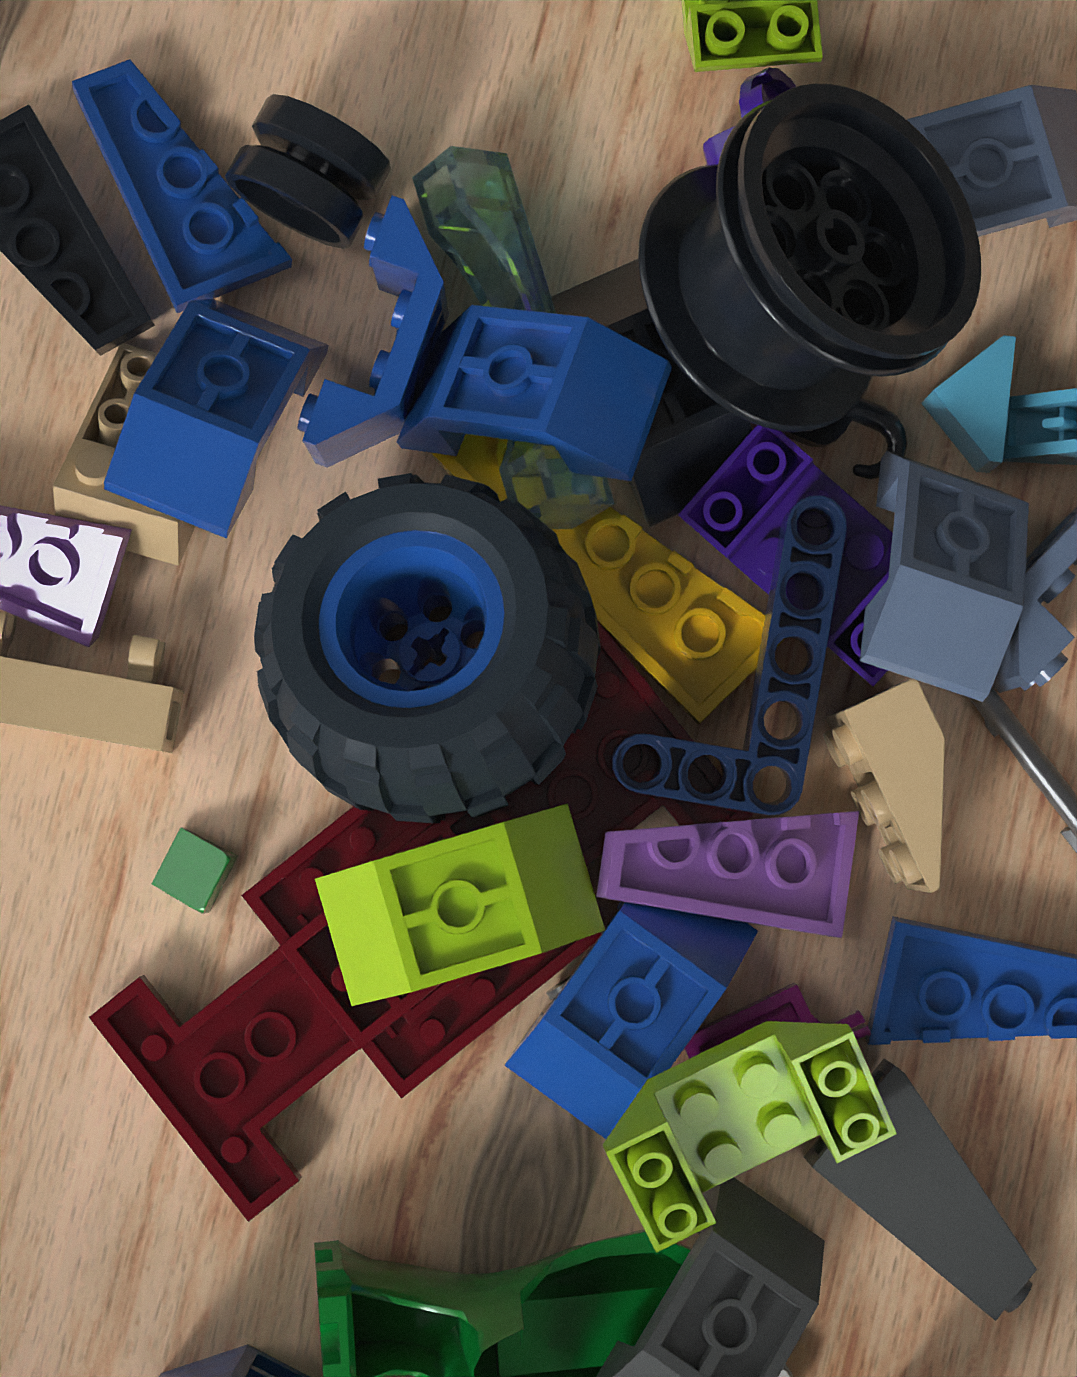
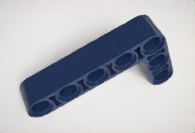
(770, 684)

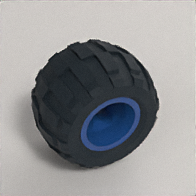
(441, 733)

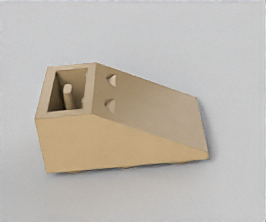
(80, 482)
(899, 772)

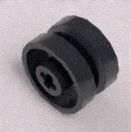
(308, 171)

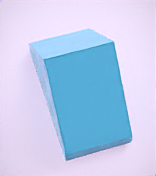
(975, 405)
(1042, 428)

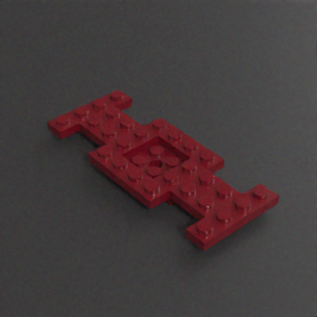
(292, 1012)

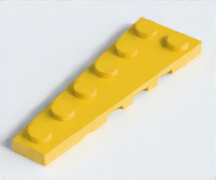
(649, 599)

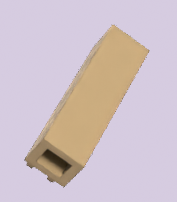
(89, 703)

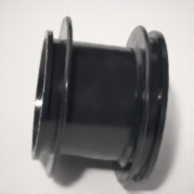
(810, 258)

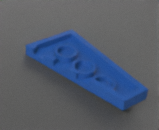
(183, 208)
(970, 985)

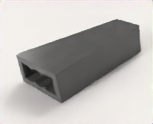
(931, 1200)

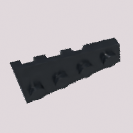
(57, 240)

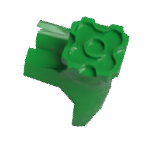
(515, 1322)

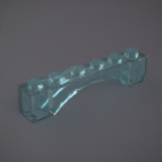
(483, 227)

